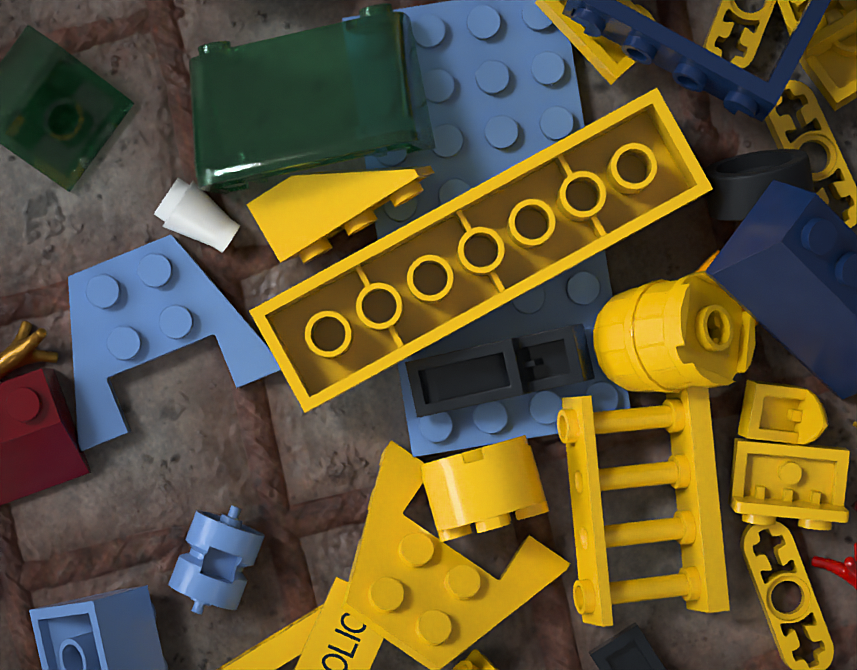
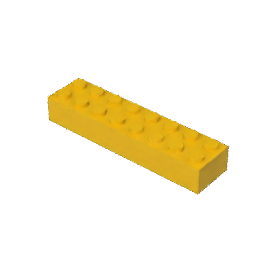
(481, 250)

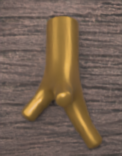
(23, 350)

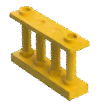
(693, 525)

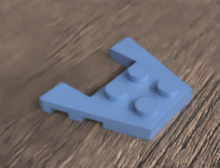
(141, 311)

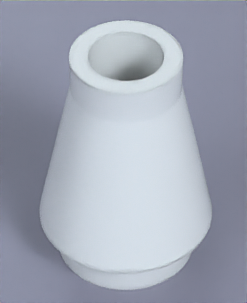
(196, 215)

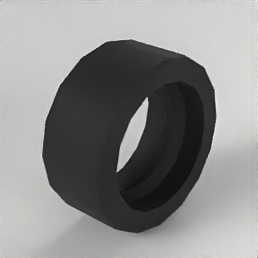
(745, 177)

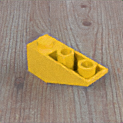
(315, 206)

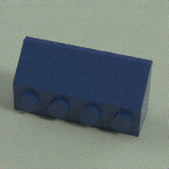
(798, 279)

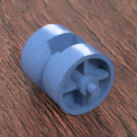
(216, 560)

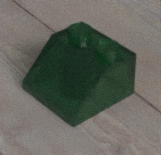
(55, 108)

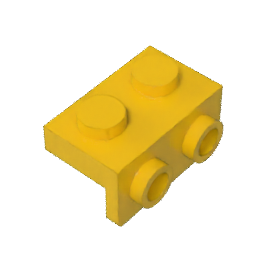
(789, 483)

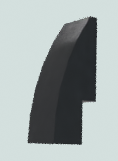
(500, 370)

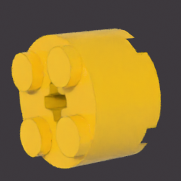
(483, 488)

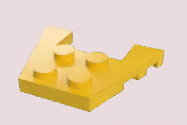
(422, 589)

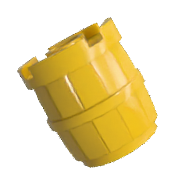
(673, 336)

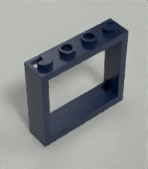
(689, 62)

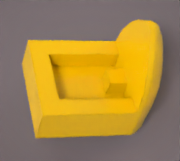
(781, 413)

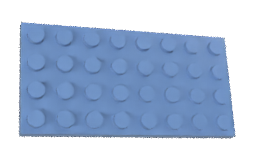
(496, 94)

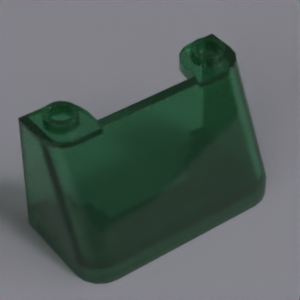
(307, 100)

